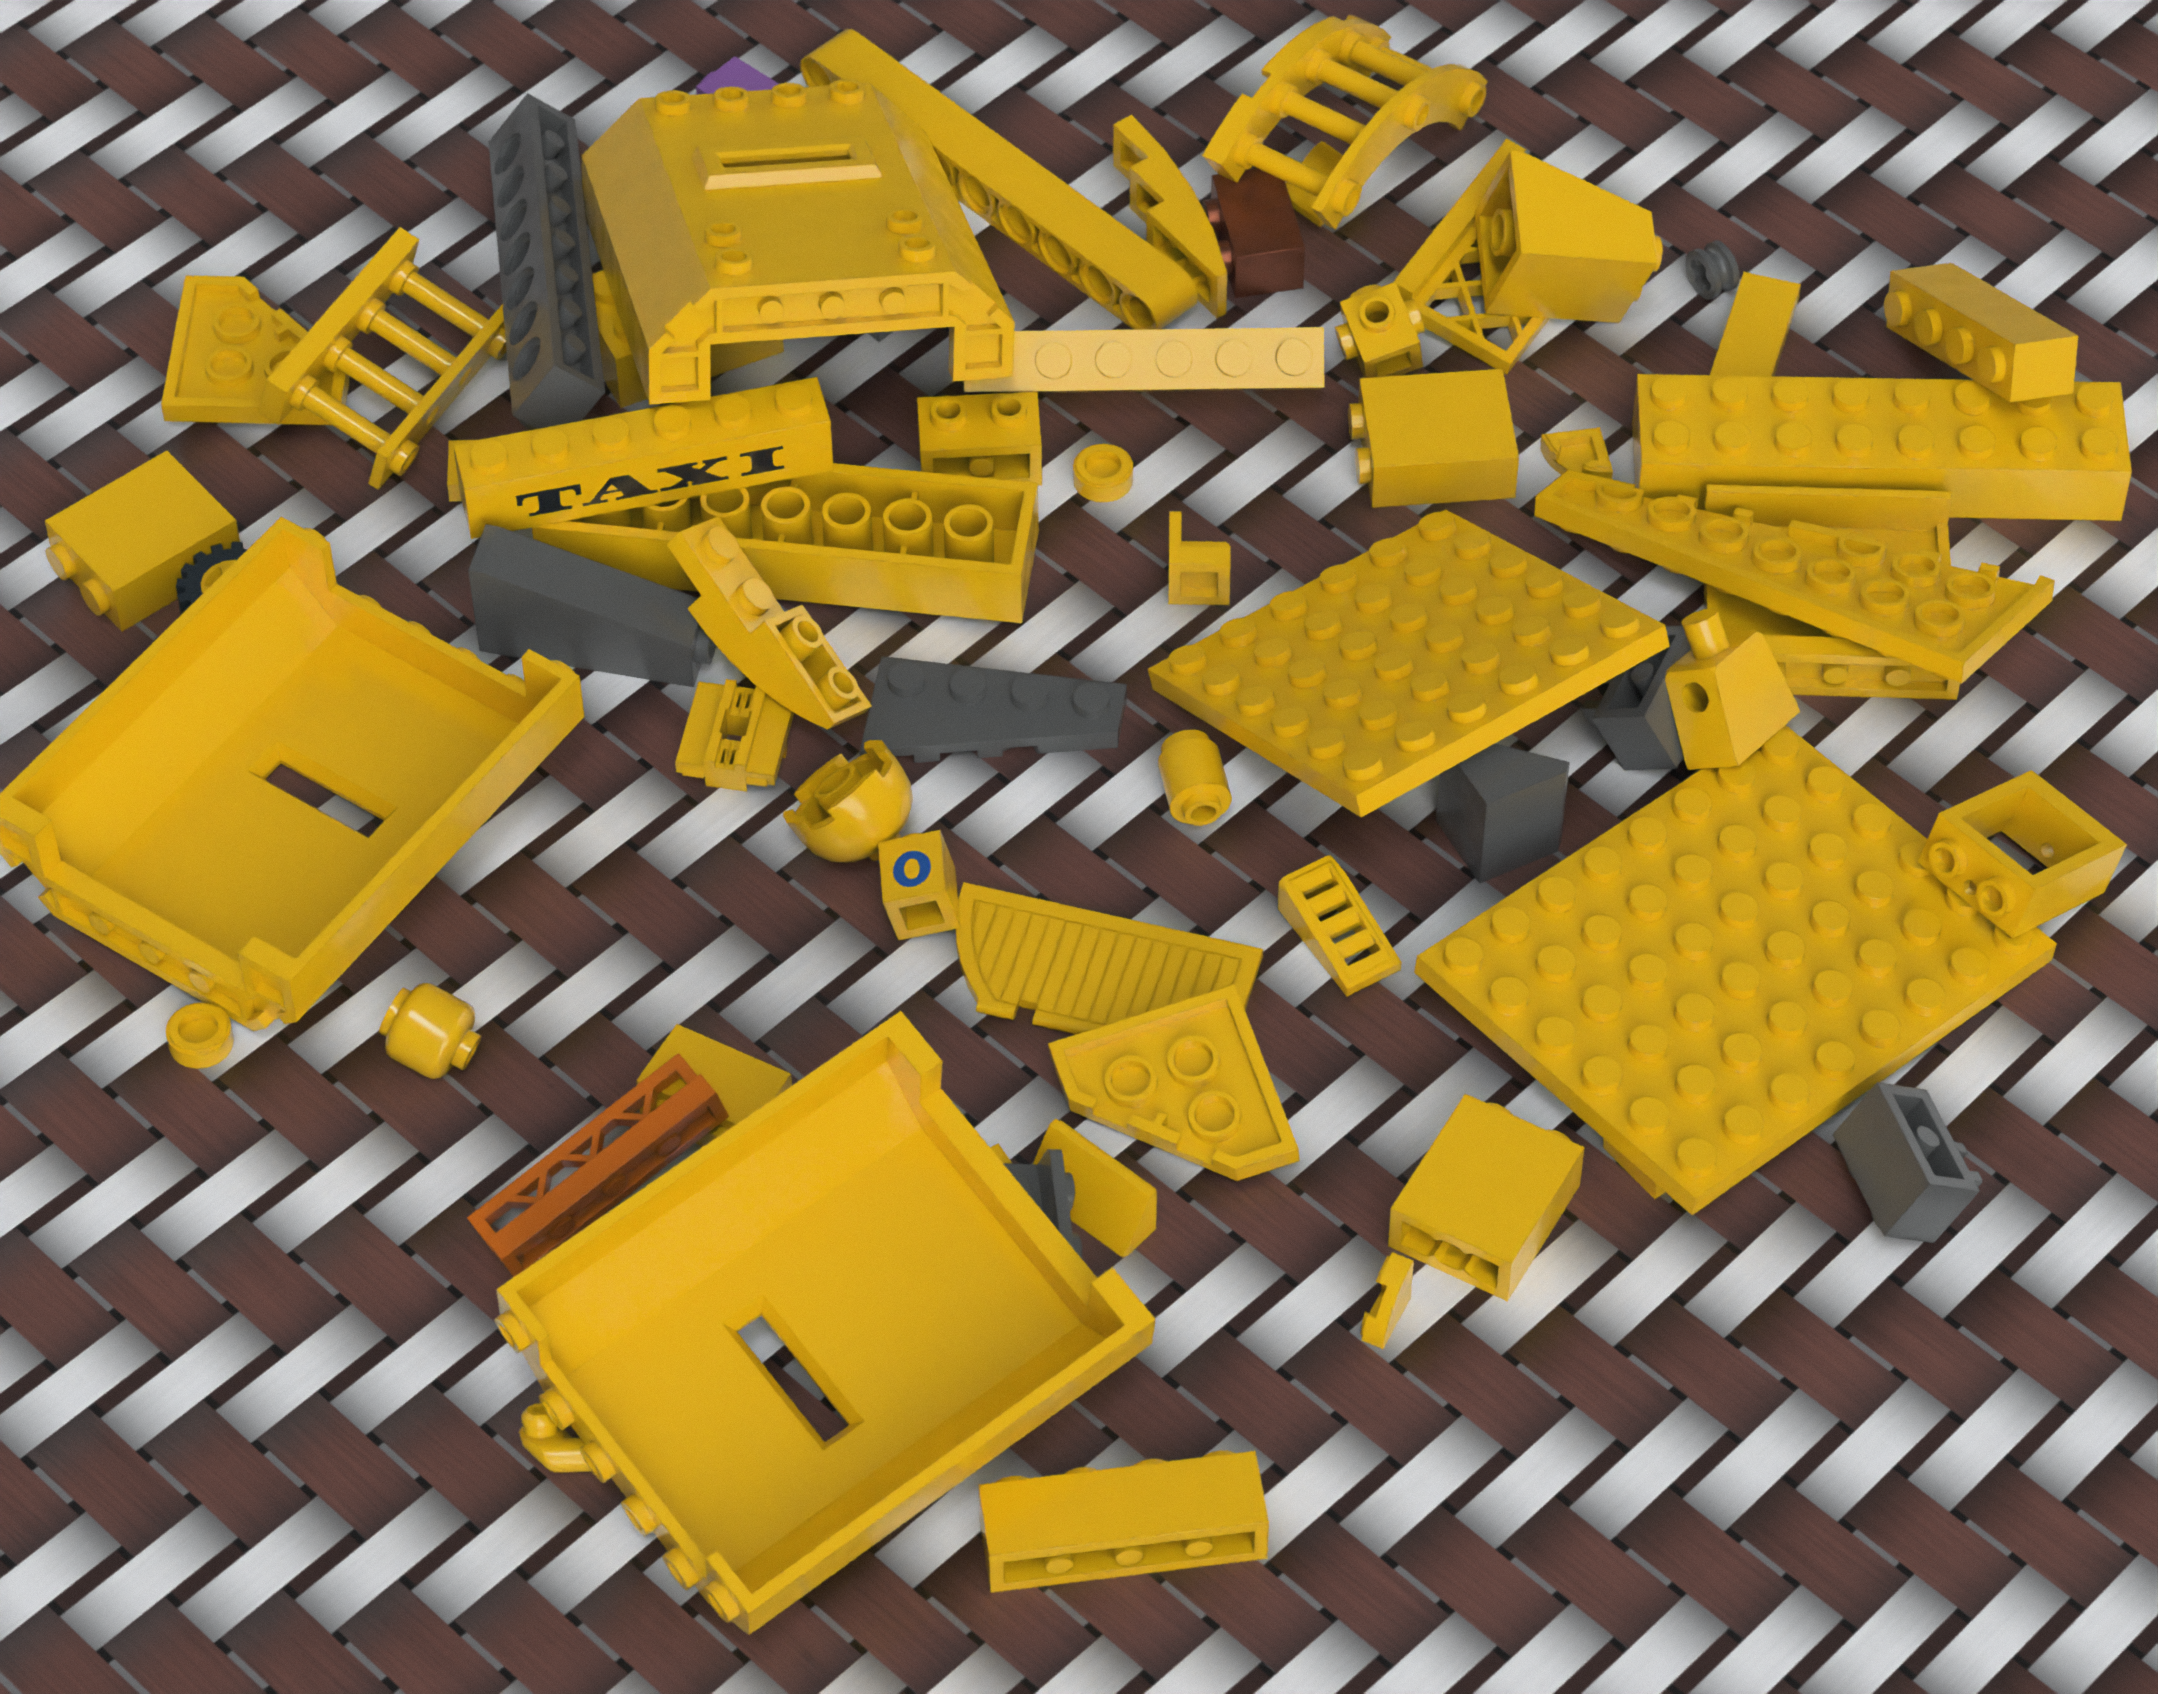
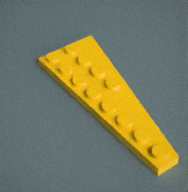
(1820, 575)

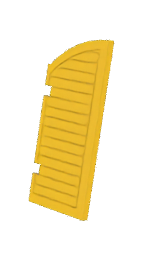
(1085, 964)

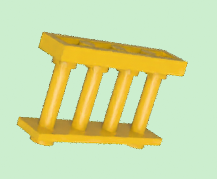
(363, 309)

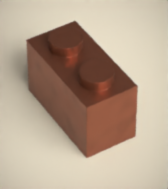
(1256, 233)

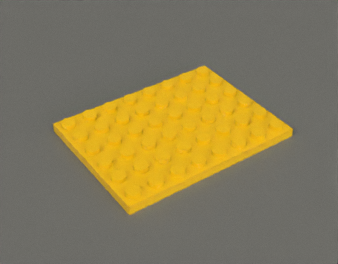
(1729, 966)

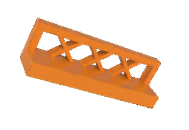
(605, 1173)

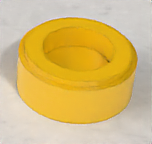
(1103, 473)
(199, 1035)

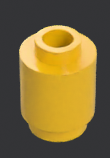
(1194, 778)

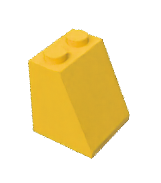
(1561, 245)

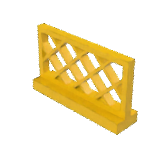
(1440, 260)

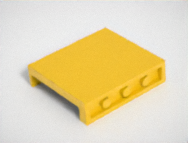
(1806, 654)

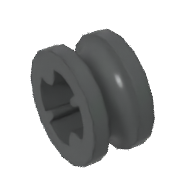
(1712, 269)

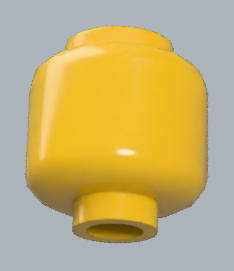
(430, 1030)

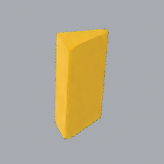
(1108, 1196)

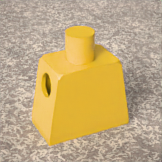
(1726, 693)

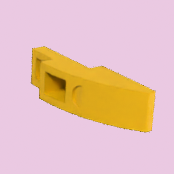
(771, 647)

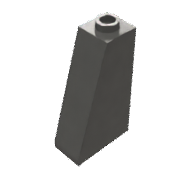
(581, 612)

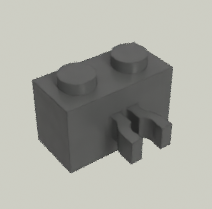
(1637, 711)
(1906, 1163)

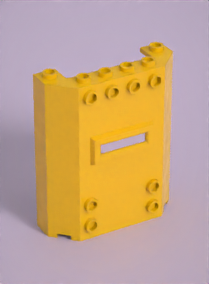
(783, 224)
(202, 871)
(888, 1269)

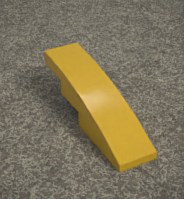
(1171, 211)

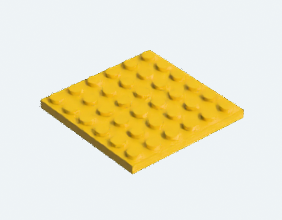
(1406, 660)

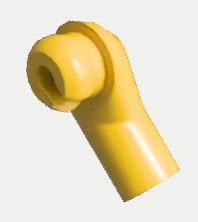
(550, 1444)

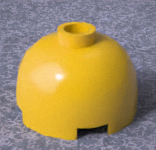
(852, 805)

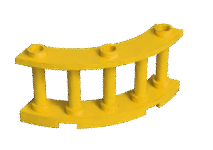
(1343, 57)

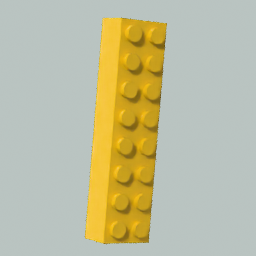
(1995, 455)
(845, 539)

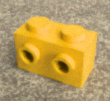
(981, 435)

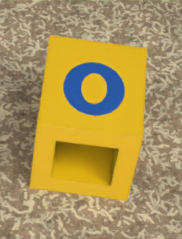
(919, 885)

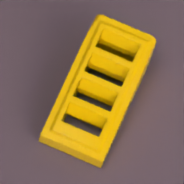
(1319, 890)

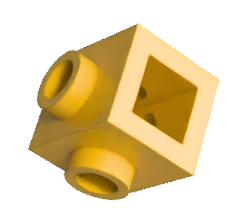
(1381, 331)

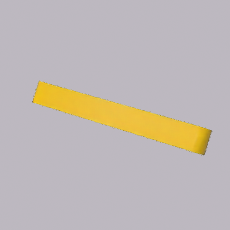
(1019, 193)

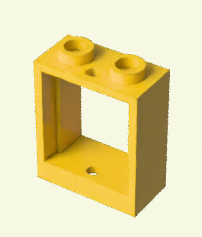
(2044, 823)

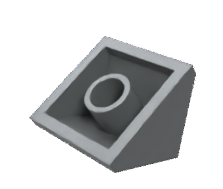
(1503, 808)

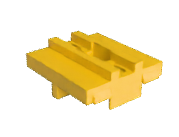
(738, 712)

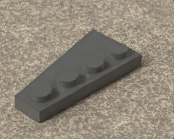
(960, 708)

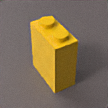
(1435, 438)
(135, 538)
(1486, 1196)

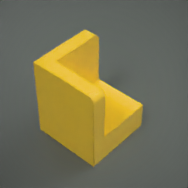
(1197, 569)

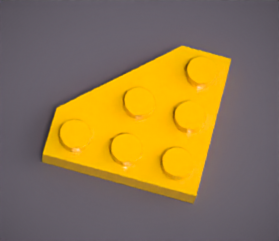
(226, 351)
(1182, 1083)

